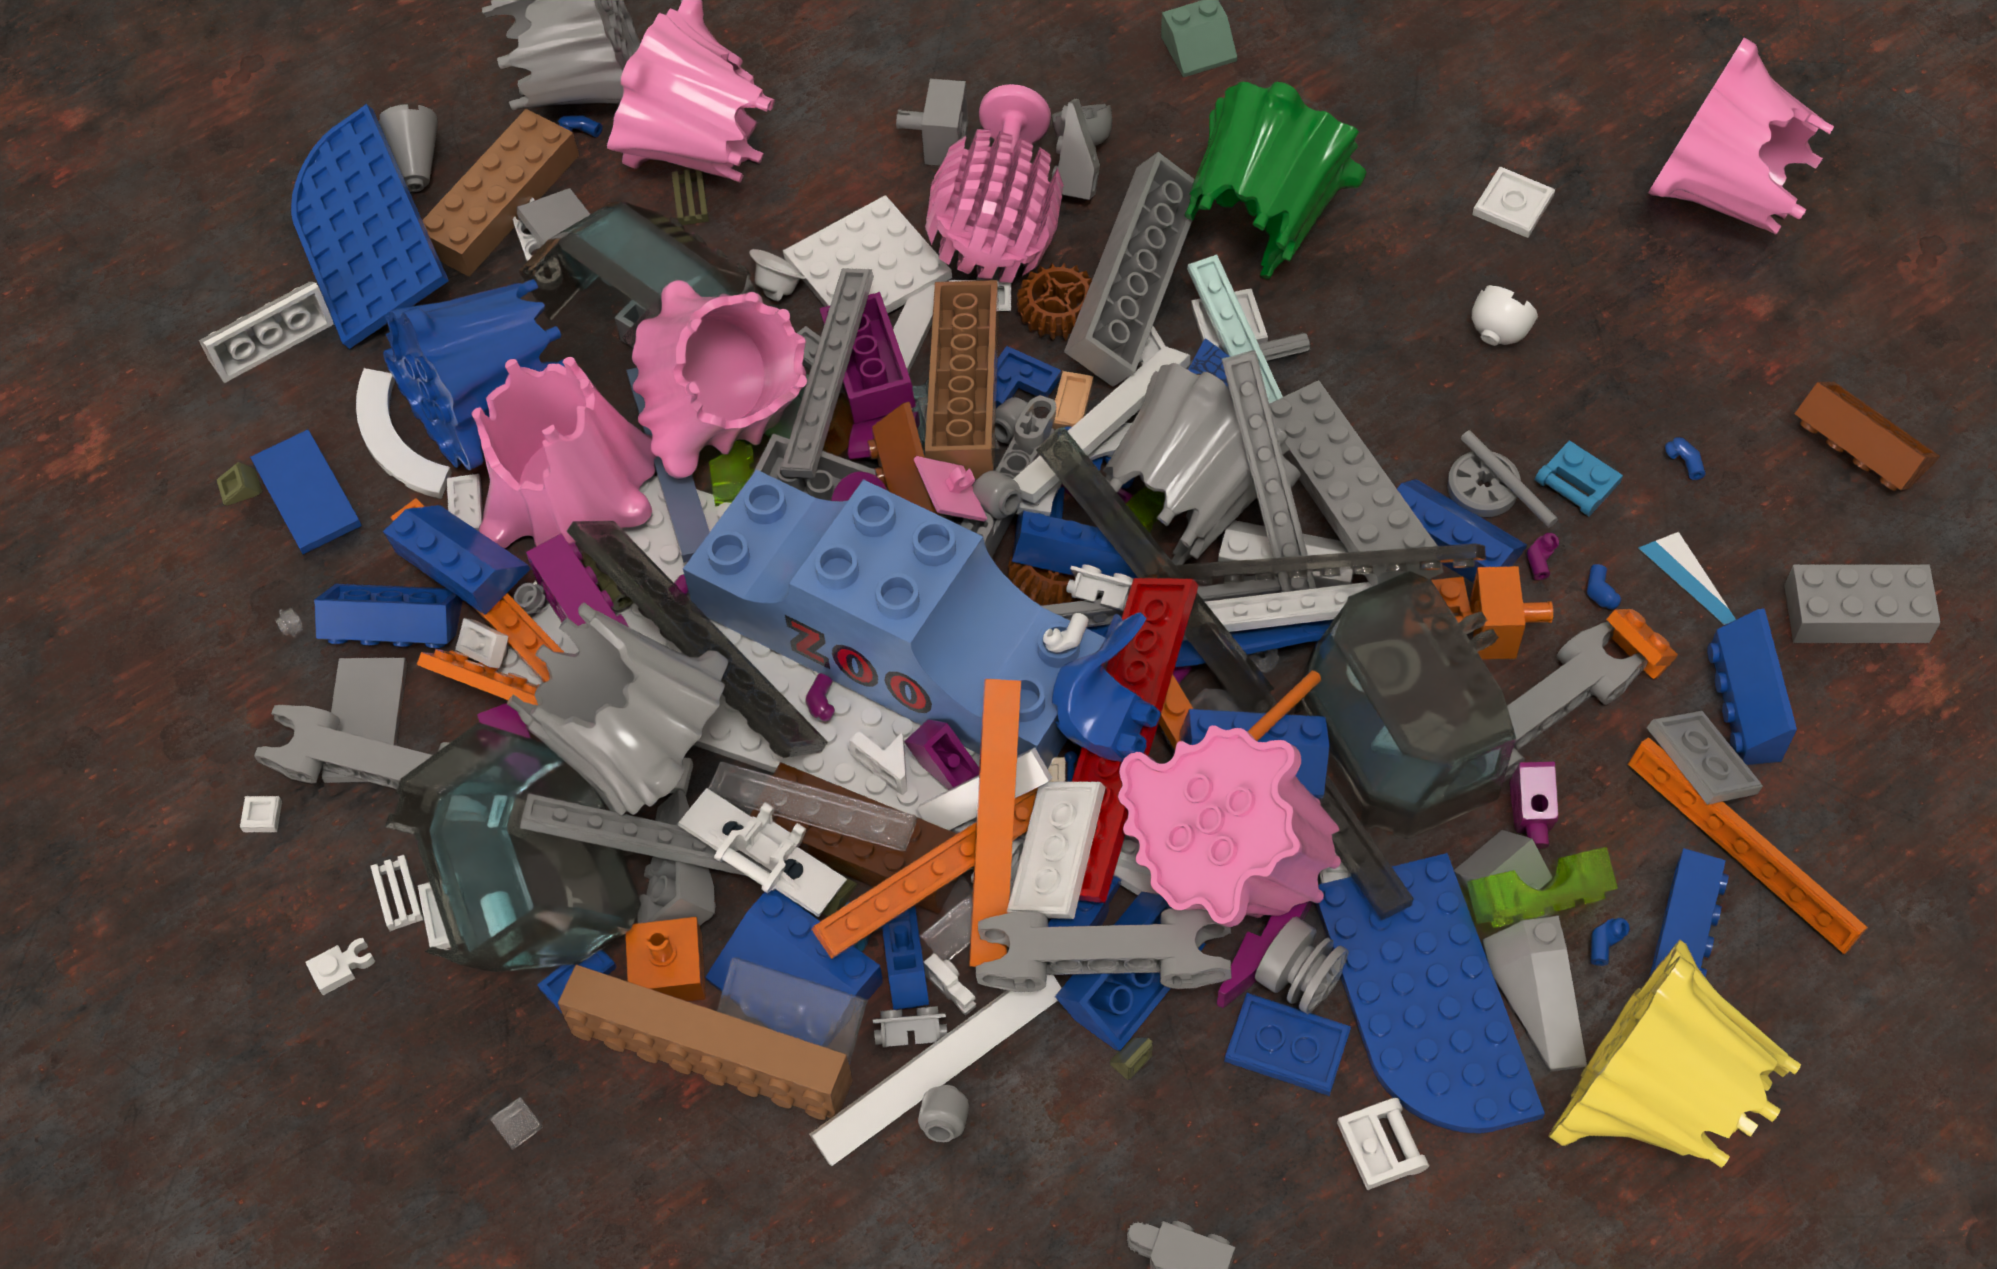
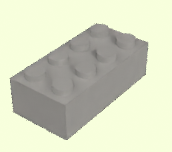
(1862, 603)

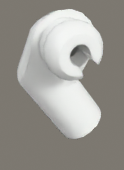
(1068, 639)

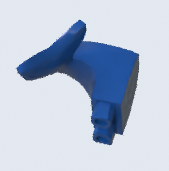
(1097, 708)

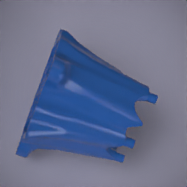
(456, 355)

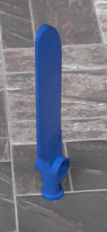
(1261, 639)

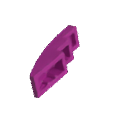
(1251, 953)

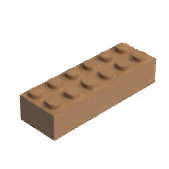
(485, 200)

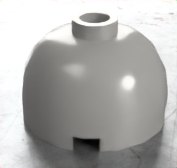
(1098, 121)

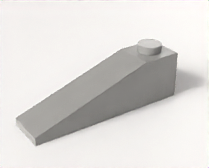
(676, 887)
(1536, 978)

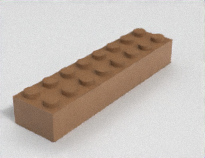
(963, 375)
(706, 1043)

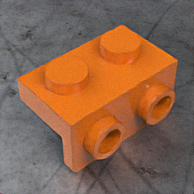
(1637, 637)

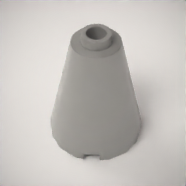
(412, 142)

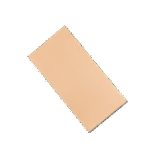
(1072, 398)

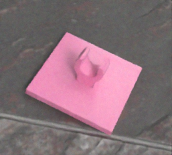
(950, 488)

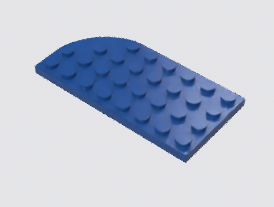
(362, 228)
(1430, 1003)

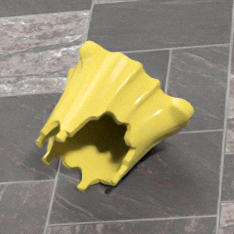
(1676, 1068)

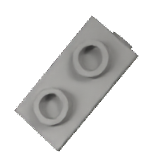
(895, 1027)

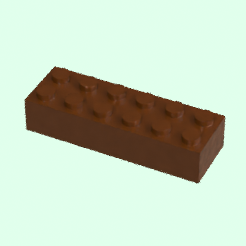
(861, 858)

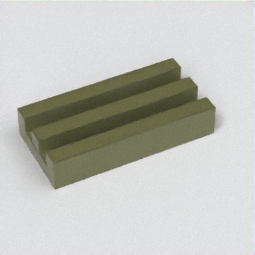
(687, 178)

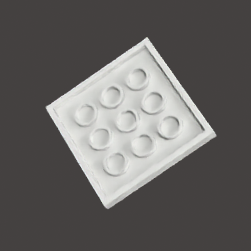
(869, 239)

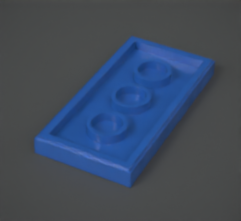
(305, 491)

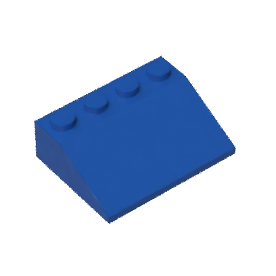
(781, 938)

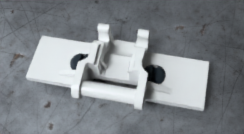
(793, 870)

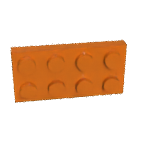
(458, 667)

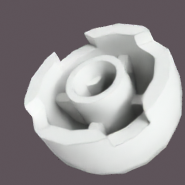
(1502, 317)

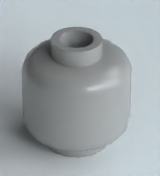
(1006, 418)
(997, 494)
(943, 1113)

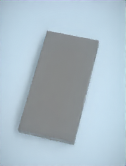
(368, 701)

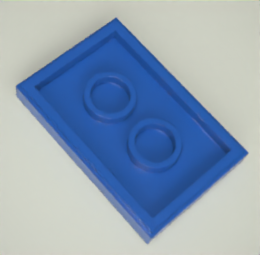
(1287, 1044)

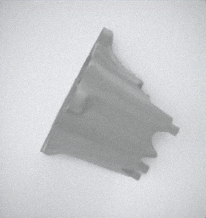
(570, 49)
(1191, 451)
(622, 708)

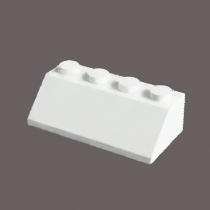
(267, 331)
(1251, 542)

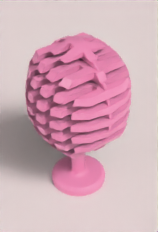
(992, 198)

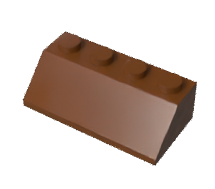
(1865, 435)
(895, 447)

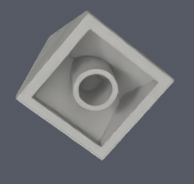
(1503, 854)

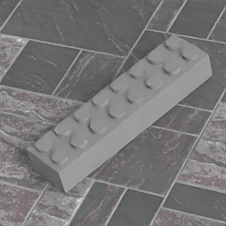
(1133, 272)
(1347, 479)

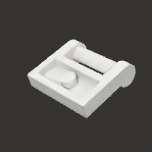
(1372, 1149)

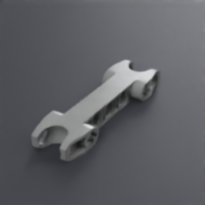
(1029, 435)
(1584, 673)
(321, 746)
(1154, 948)

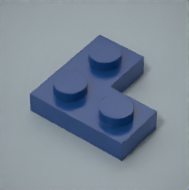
(1023, 372)

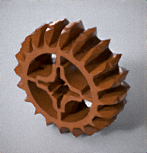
(1059, 294)
(1041, 585)

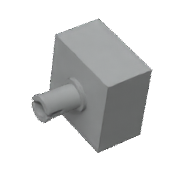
(942, 120)

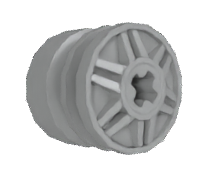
(1295, 961)

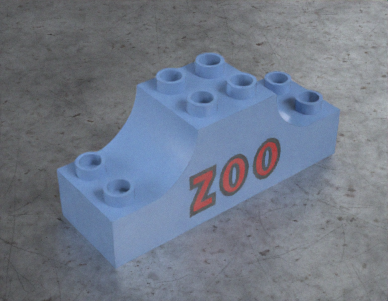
(883, 605)

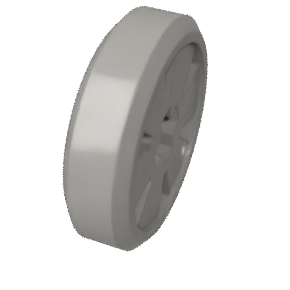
(1480, 500)

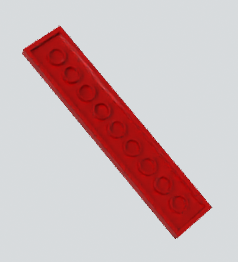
(1147, 670)

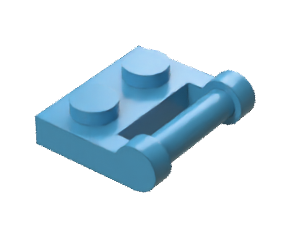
(1582, 471)

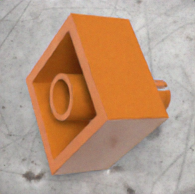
(1500, 599)
(667, 957)

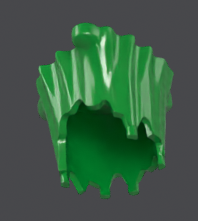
(1276, 161)

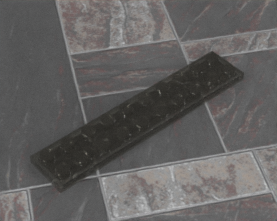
(695, 634)

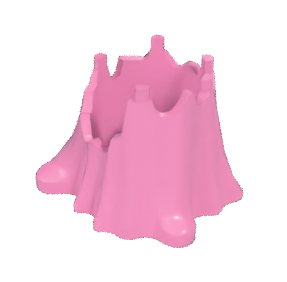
(686, 99)
(1740, 145)
(714, 373)
(559, 456)
(1228, 826)

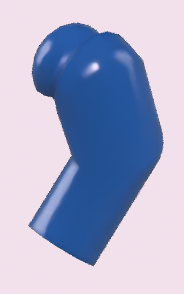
(581, 123)
(1689, 453)
(1599, 590)
(1606, 936)

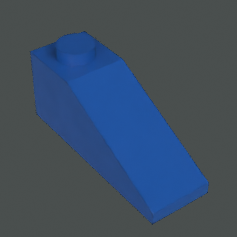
(905, 961)

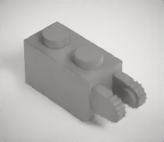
(1179, 1247)

